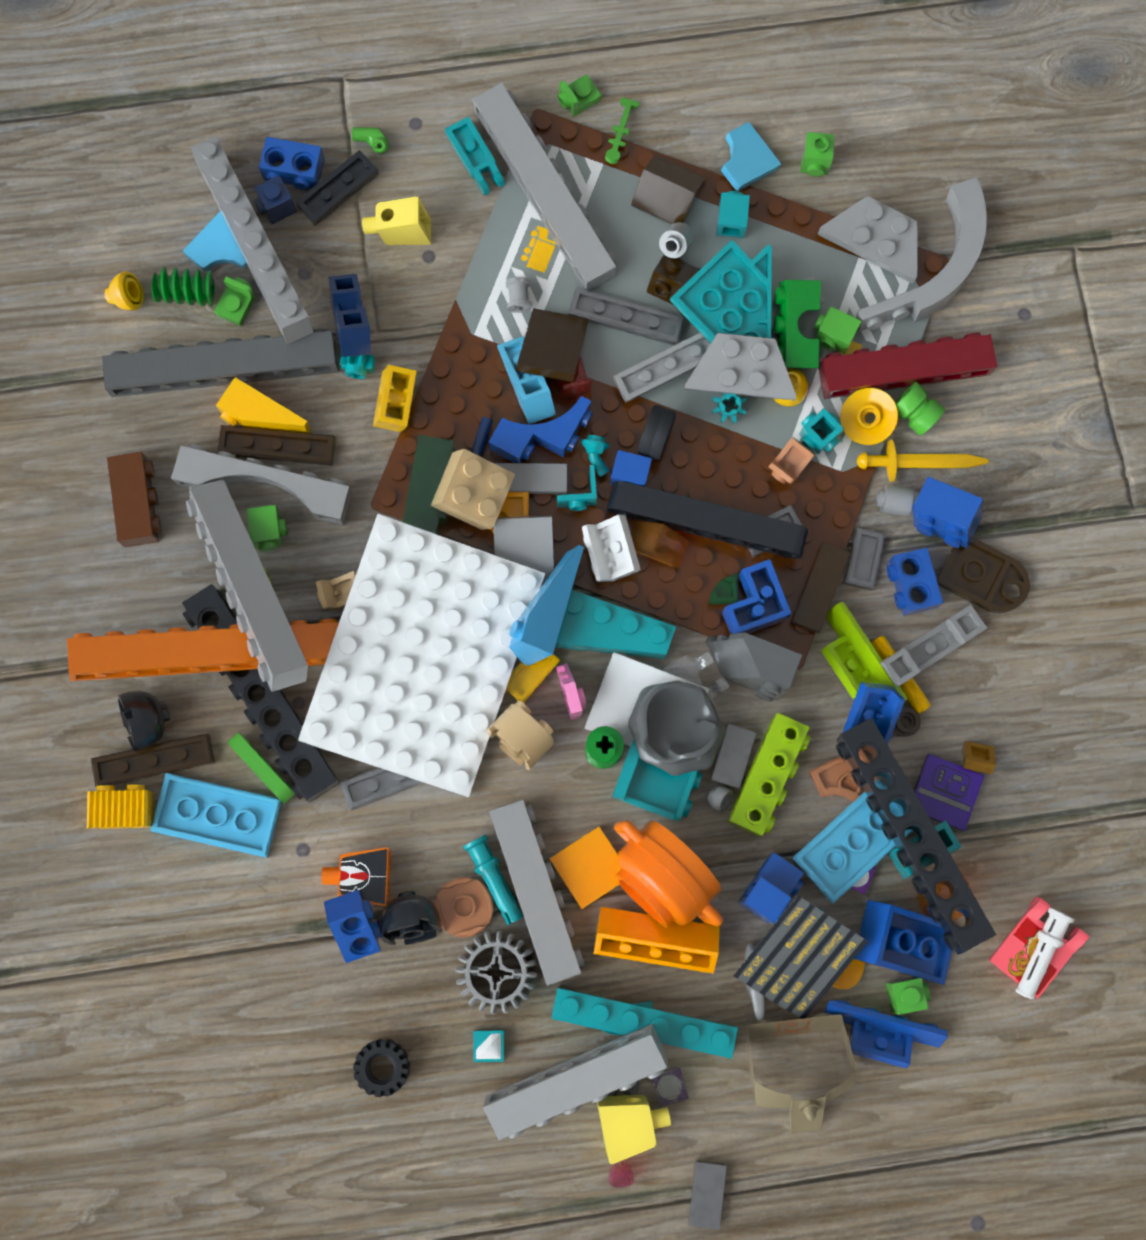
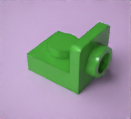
(578, 95)
(235, 301)

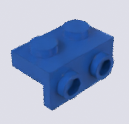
(879, 703)

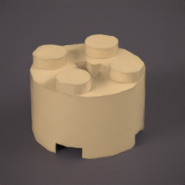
(522, 735)

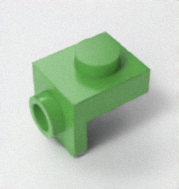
(817, 154)

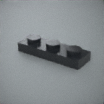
(337, 187)

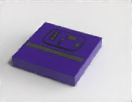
(947, 791)

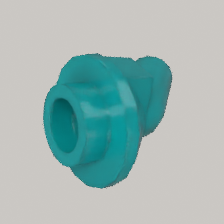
(594, 447)

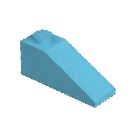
(529, 388)

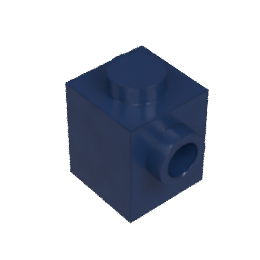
(274, 200)

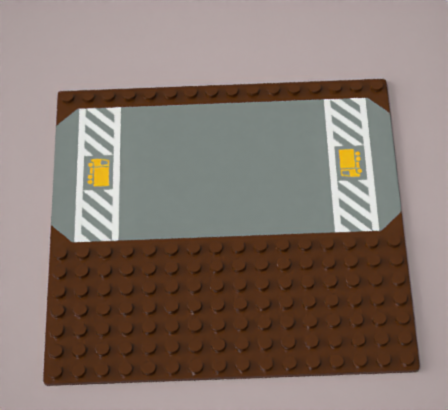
(702, 456)

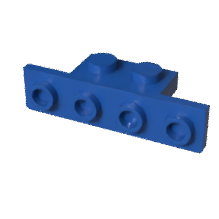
(884, 1036)

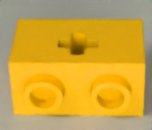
(394, 398)

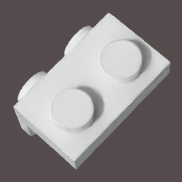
(611, 549)

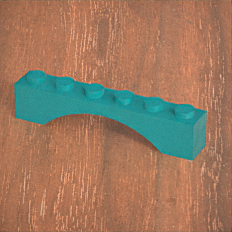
(626, 1018)

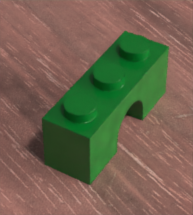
(792, 300)

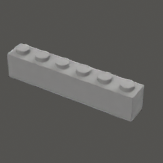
(535, 892)
(576, 1082)

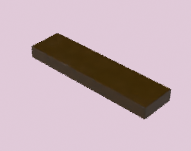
(277, 445)
(153, 761)

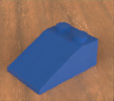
(904, 942)

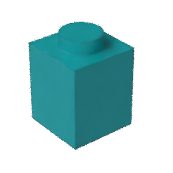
(733, 214)

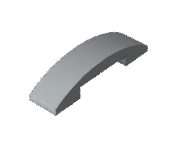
(933, 645)

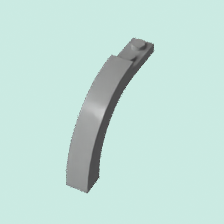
(970, 224)

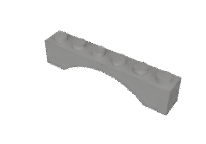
(324, 499)

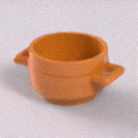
(665, 876)

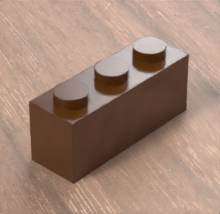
(134, 499)

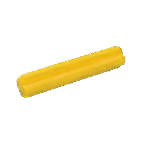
(910, 688)

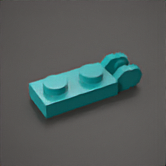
(473, 153)

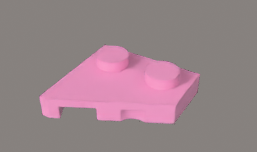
(573, 697)

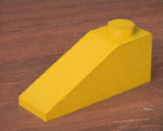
(253, 409)

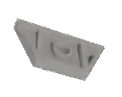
(877, 235)
(742, 368)

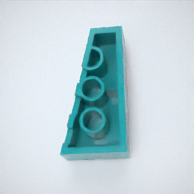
(607, 628)

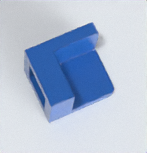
(630, 468)

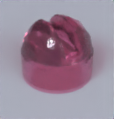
(621, 1176)

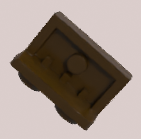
(669, 277)

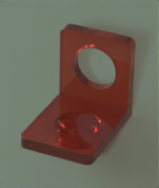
(580, 385)

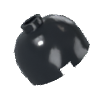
(142, 718)
(410, 918)

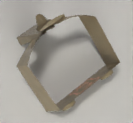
(805, 1114)

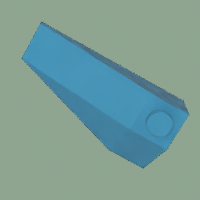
(540, 623)

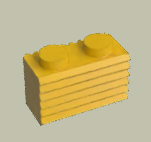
(120, 808)

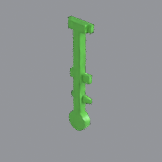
(613, 155)

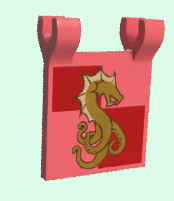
(1021, 942)

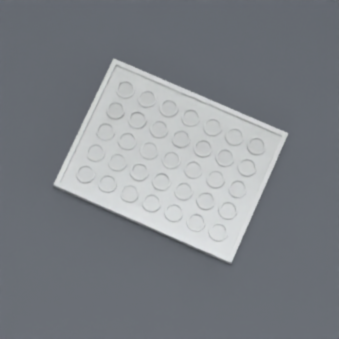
(420, 656)

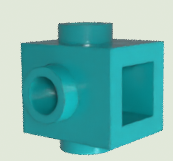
(824, 422)

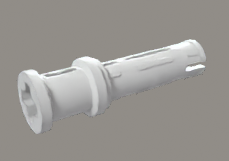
(1049, 939)

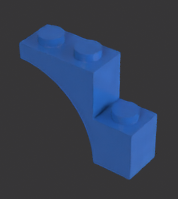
(515, 440)

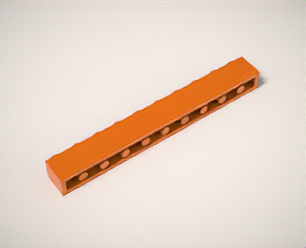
(182, 651)

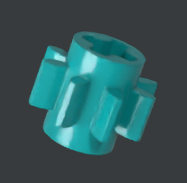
(357, 366)
(736, 404)

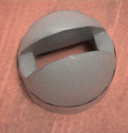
(720, 798)

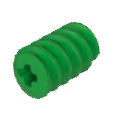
(183, 287)
(613, 741)

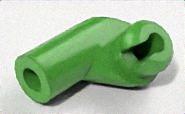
(372, 136)

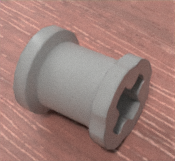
(518, 294)

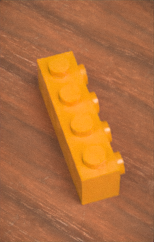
(644, 940)

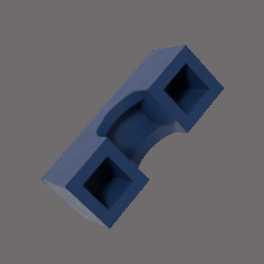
(349, 315)

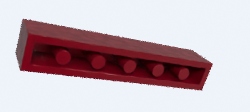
(902, 366)

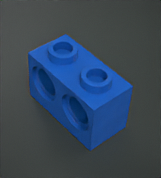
(294, 156)
(922, 581)
(352, 925)

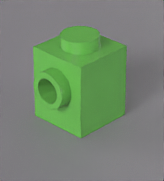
(836, 330)
(266, 527)
(907, 995)

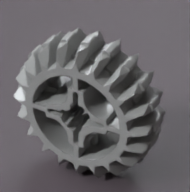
(522, 973)

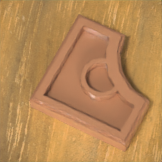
(836, 780)

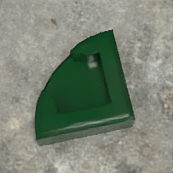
(725, 591)

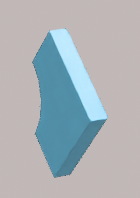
(749, 157)
(214, 246)

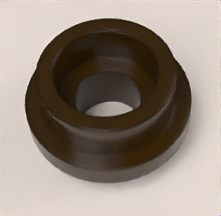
(914, 720)

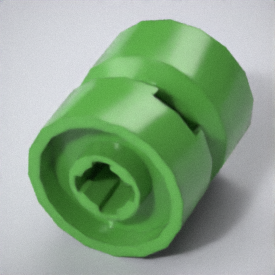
(918, 409)

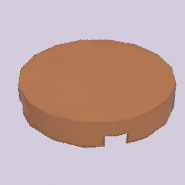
(464, 907)

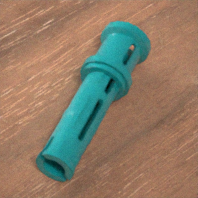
(487, 866)

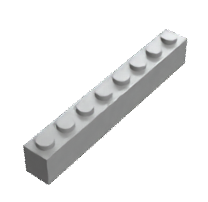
(544, 187)
(252, 240)
(247, 586)

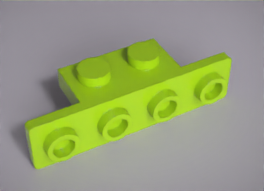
(853, 654)

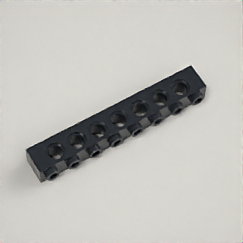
(322, 778)
(977, 927)

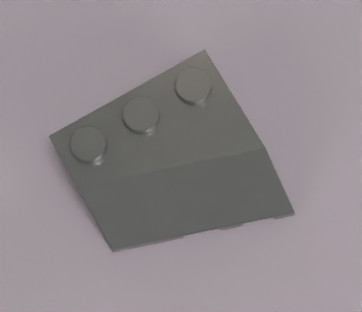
(755, 664)

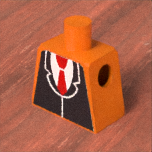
(364, 872)

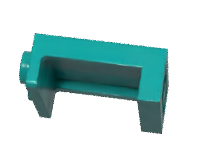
(654, 788)

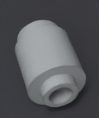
(676, 240)
(896, 500)

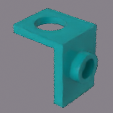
(579, 502)

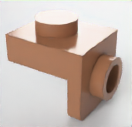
(791, 461)

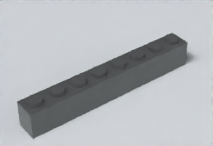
(218, 363)

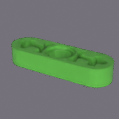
(261, 767)

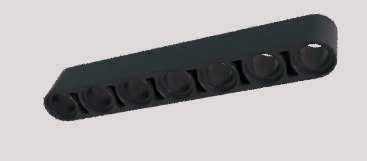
(708, 519)

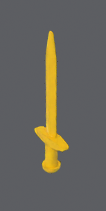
(893, 461)

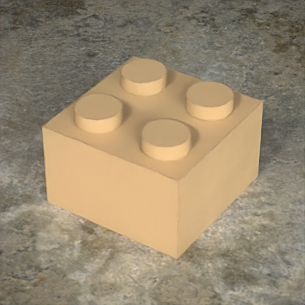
(473, 489)

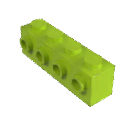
(768, 775)

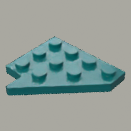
(730, 294)

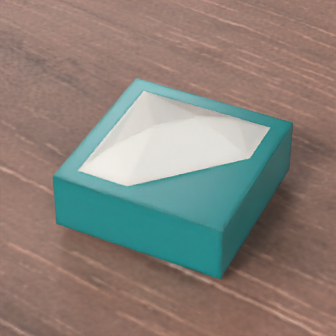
(488, 1046)

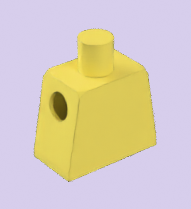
(400, 222)
(629, 1125)

